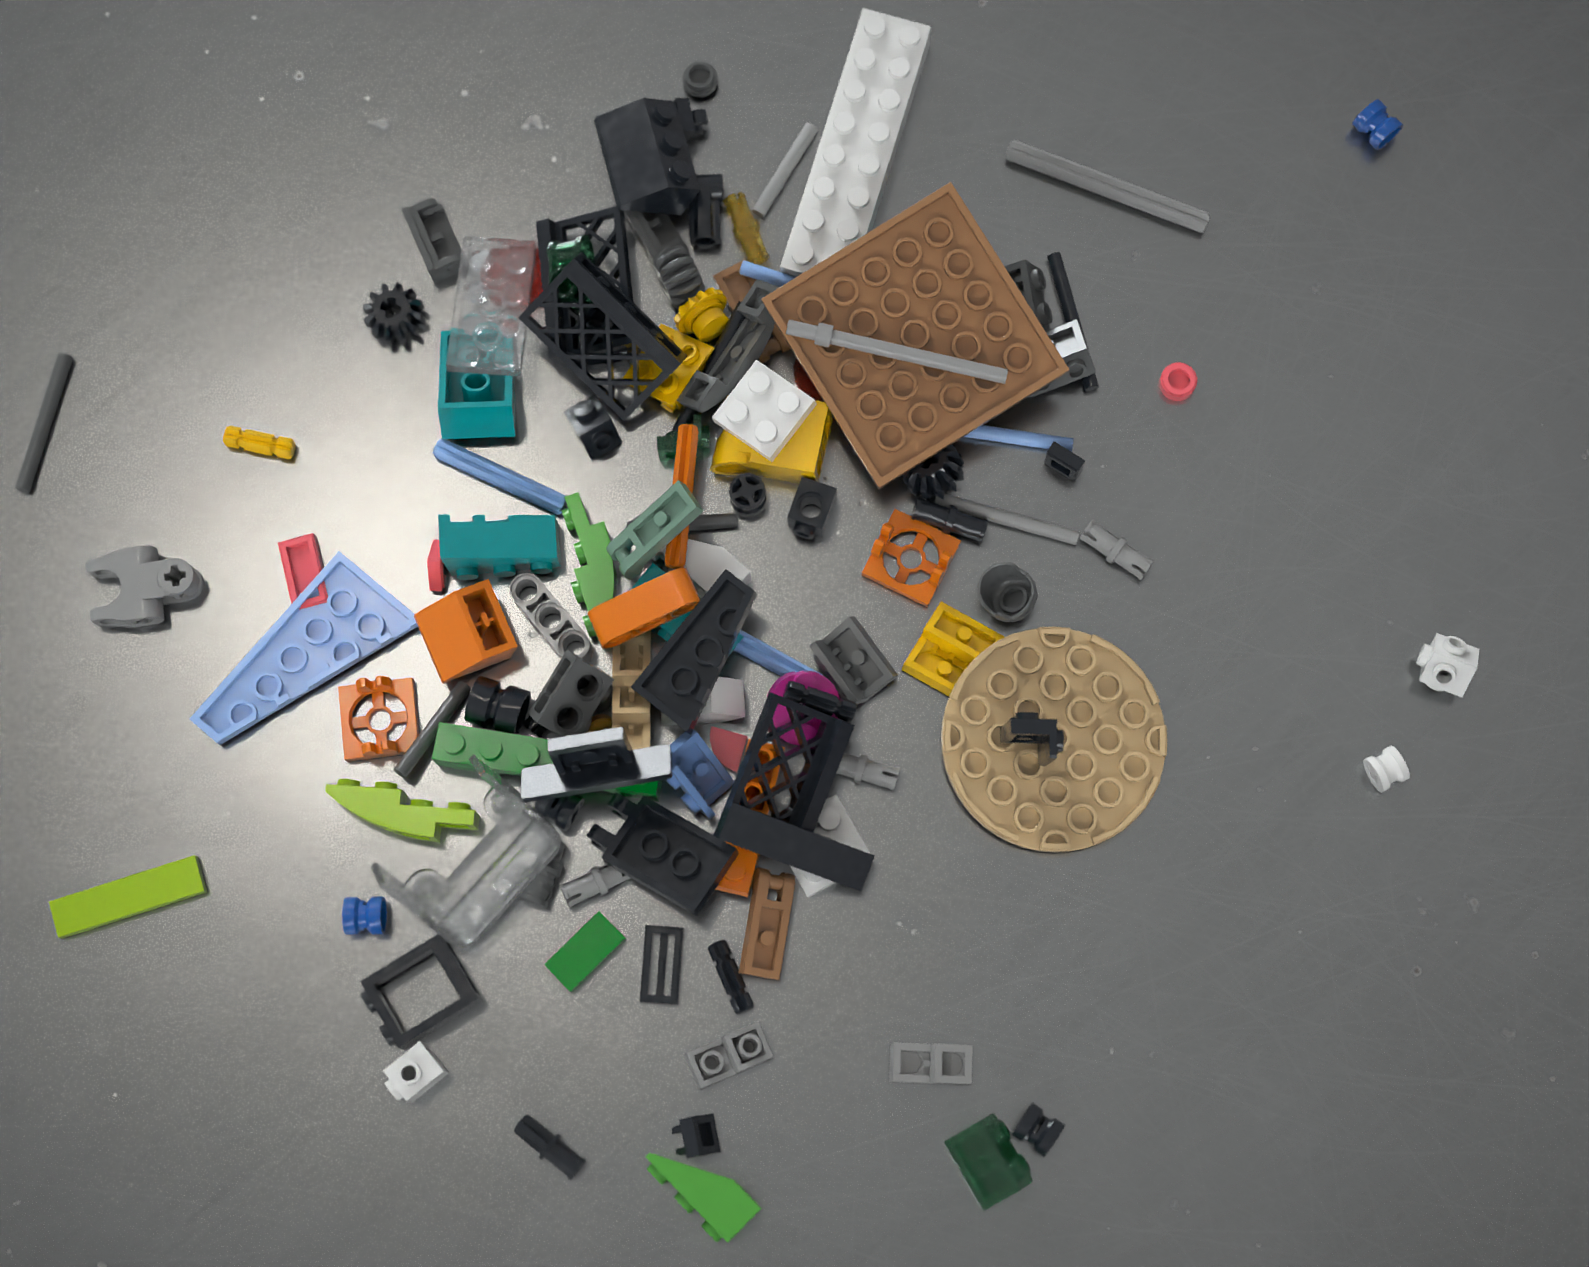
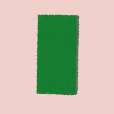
(585, 951)

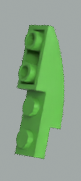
(598, 578)

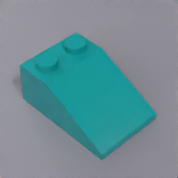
(474, 403)

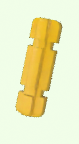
(259, 442)

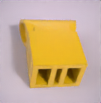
(798, 458)

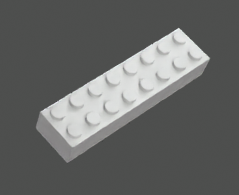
(858, 139)

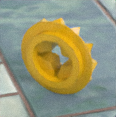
(696, 305)

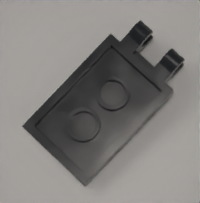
(664, 852)

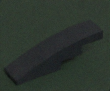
(794, 846)

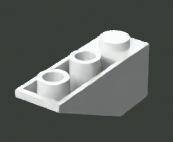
(707, 563)

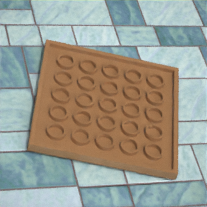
(927, 286)

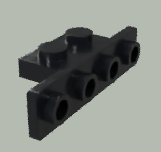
(594, 764)

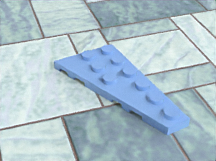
(306, 649)

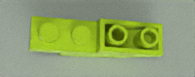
(387, 809)

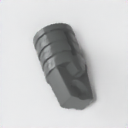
(541, 887)

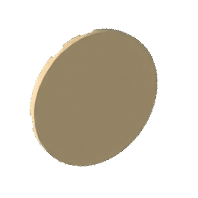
(1110, 740)

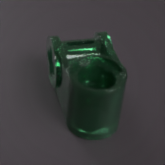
(560, 256)

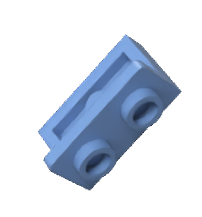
(697, 773)

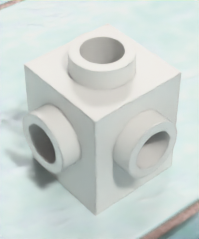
(1448, 664)

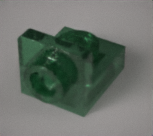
(667, 444)

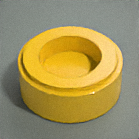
(709, 324)

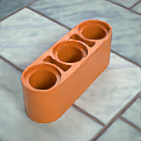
(644, 608)

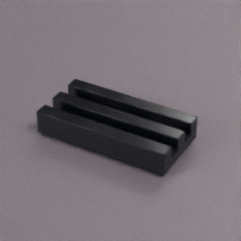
(664, 932)

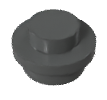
(700, 79)

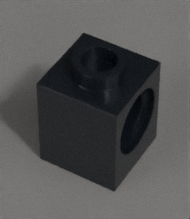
(811, 493)

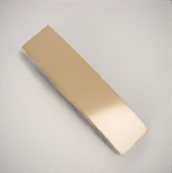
(629, 707)

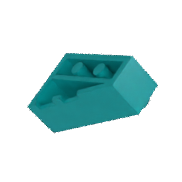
(499, 545)

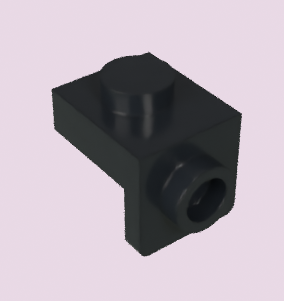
(593, 426)

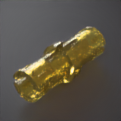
(746, 228)

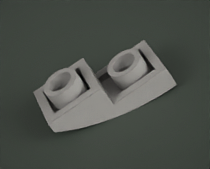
(728, 1055)

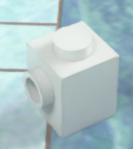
(414, 1073)

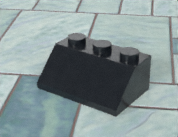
(647, 157)

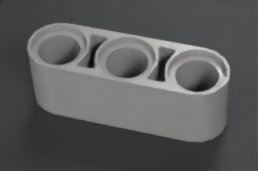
(543, 605)

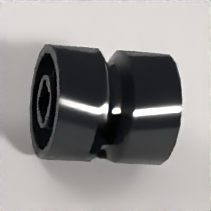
(497, 706)

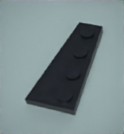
(693, 657)

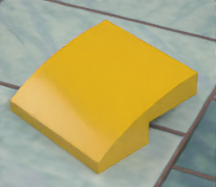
(947, 648)

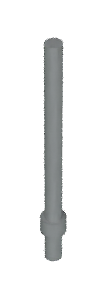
(825, 335)

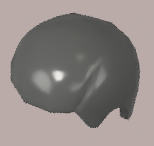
(1007, 592)

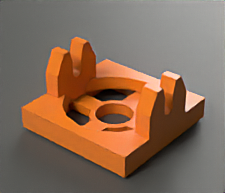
(898, 523)
(348, 699)

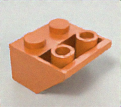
(466, 631)

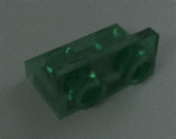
(989, 1161)

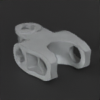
(144, 586)

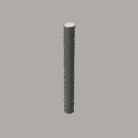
(43, 422)

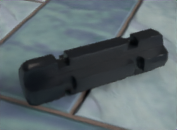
(820, 701)
(730, 976)

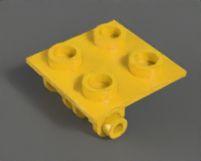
(675, 383)

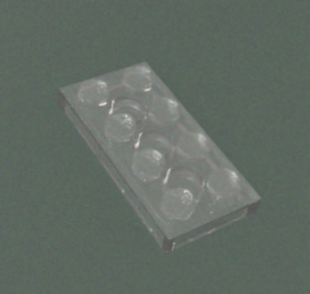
(489, 298)

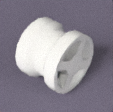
(1386, 769)

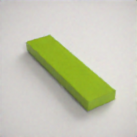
(127, 896)

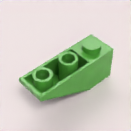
(713, 1196)

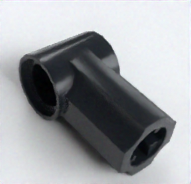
(705, 211)

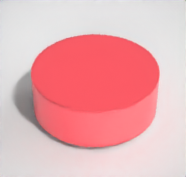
(1178, 381)

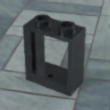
(455, 972)

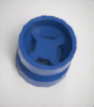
(1375, 121)
(359, 915)

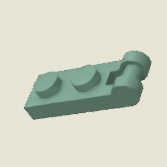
(654, 529)

